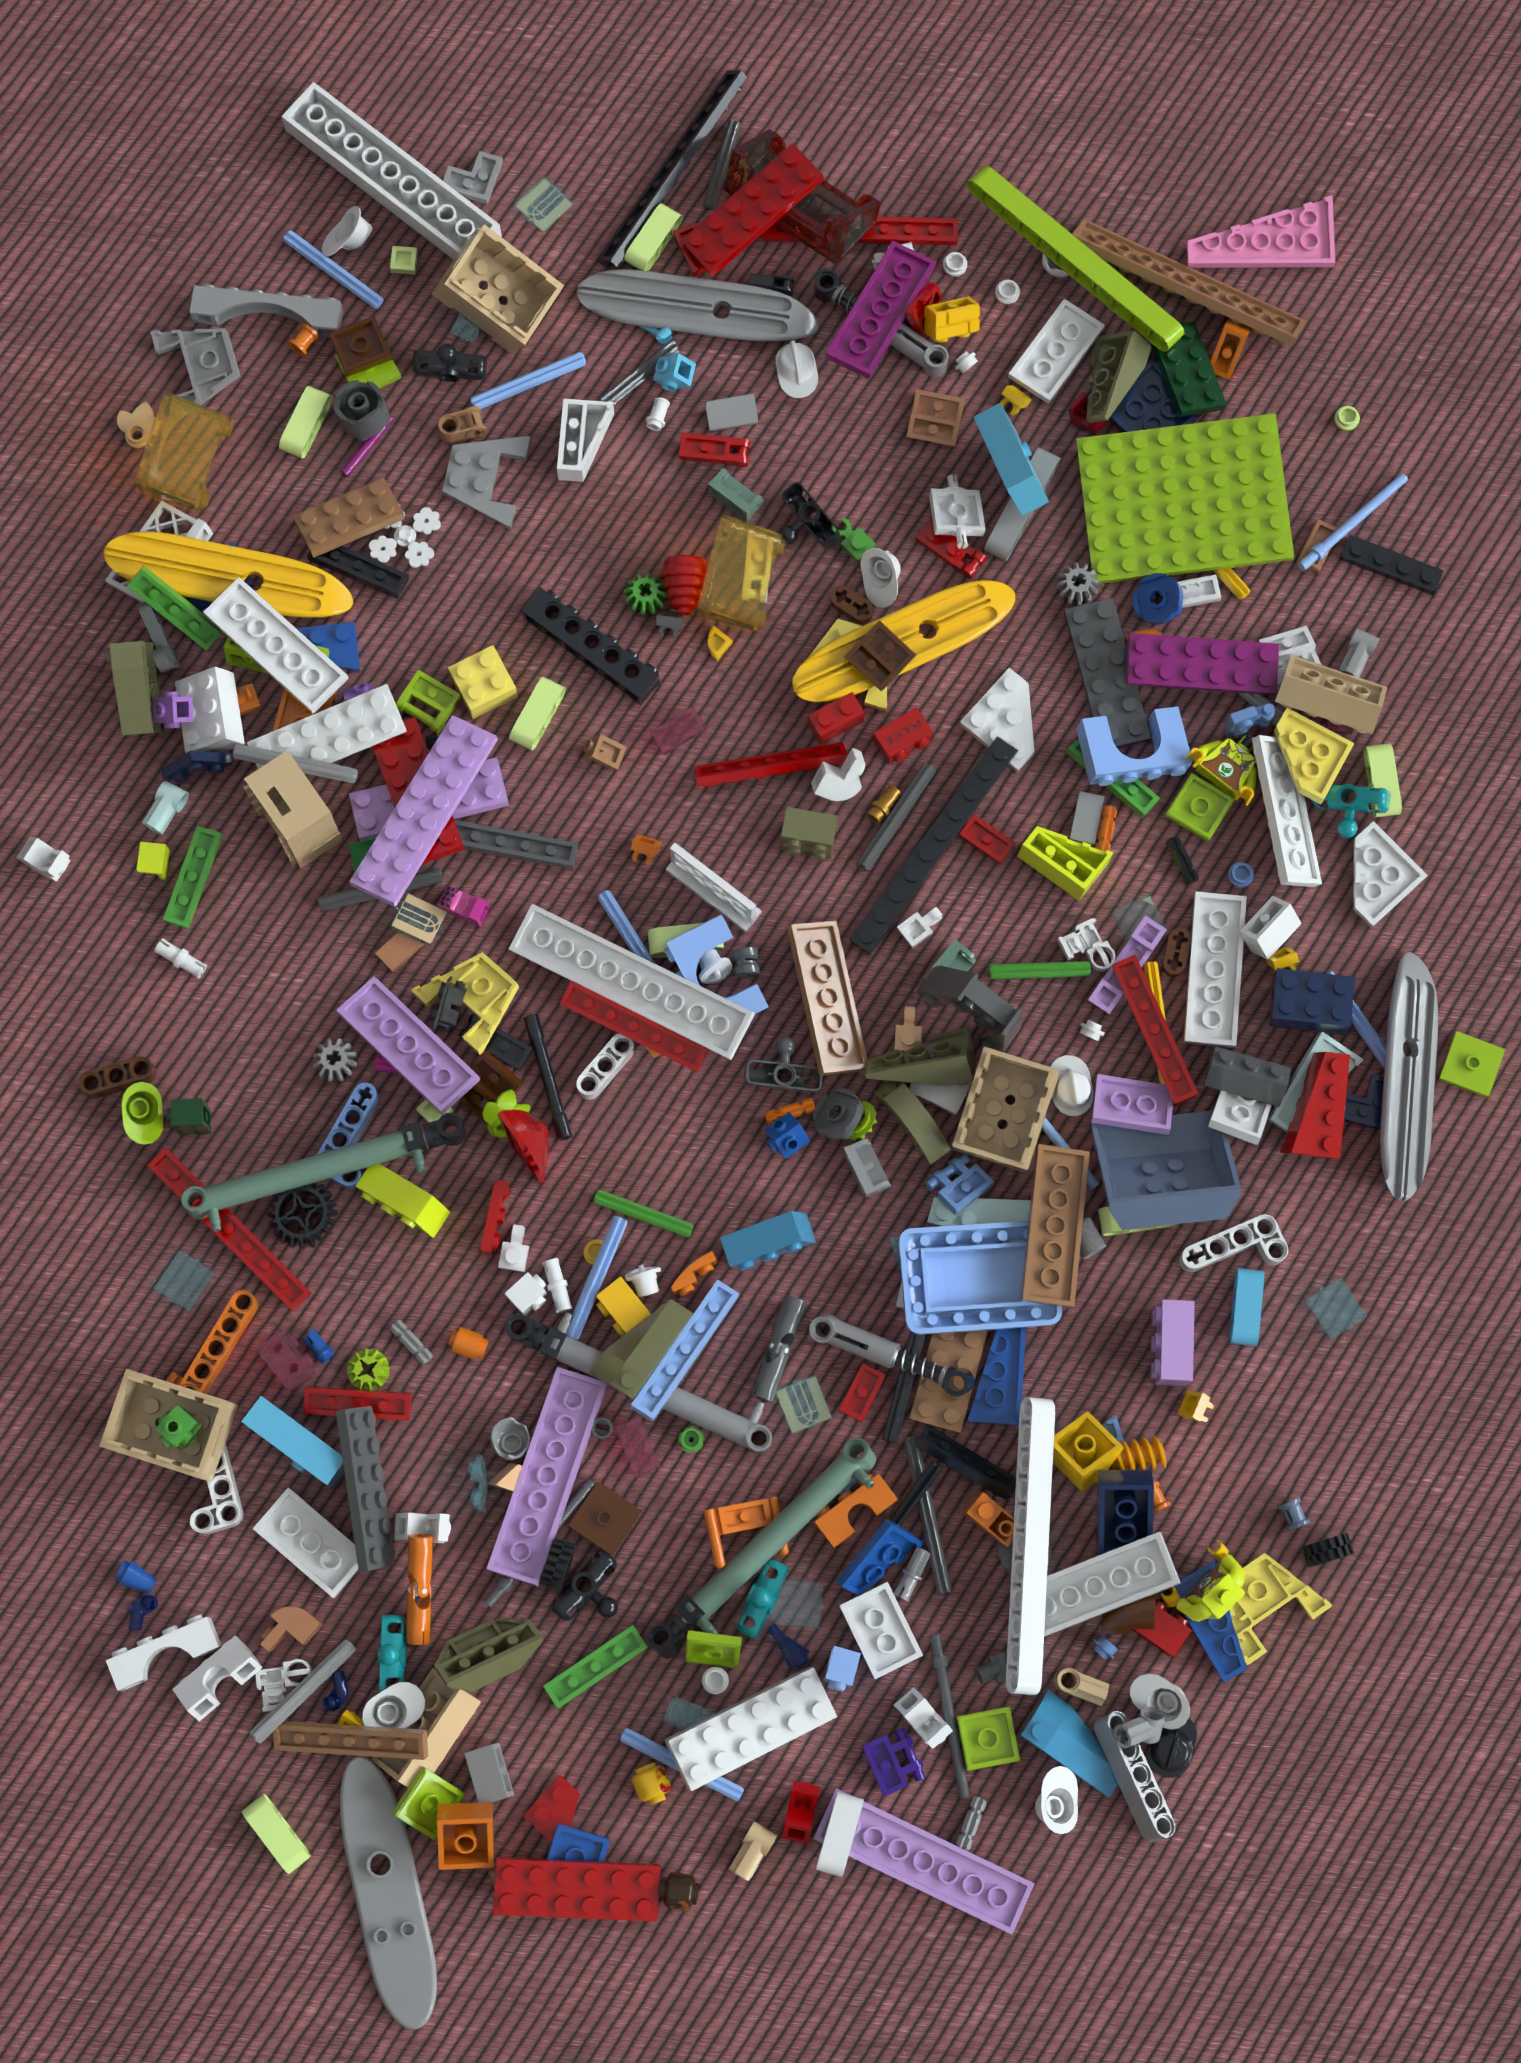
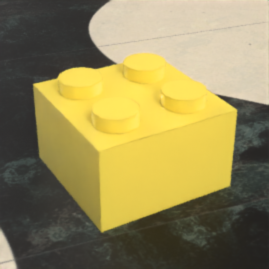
(483, 682)

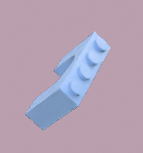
(1107, 764)
(692, 945)

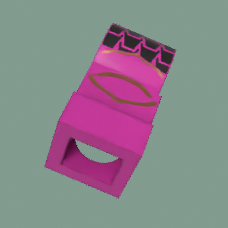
(464, 906)

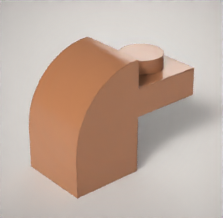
(290, 1620)

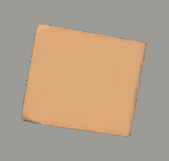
(507, 1477)

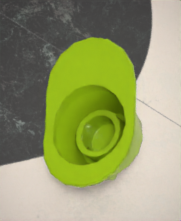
(142, 1113)

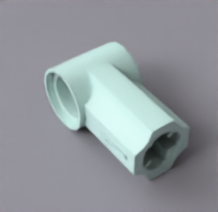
(167, 802)

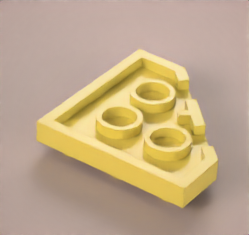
(1311, 753)

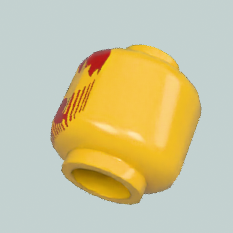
(651, 1783)

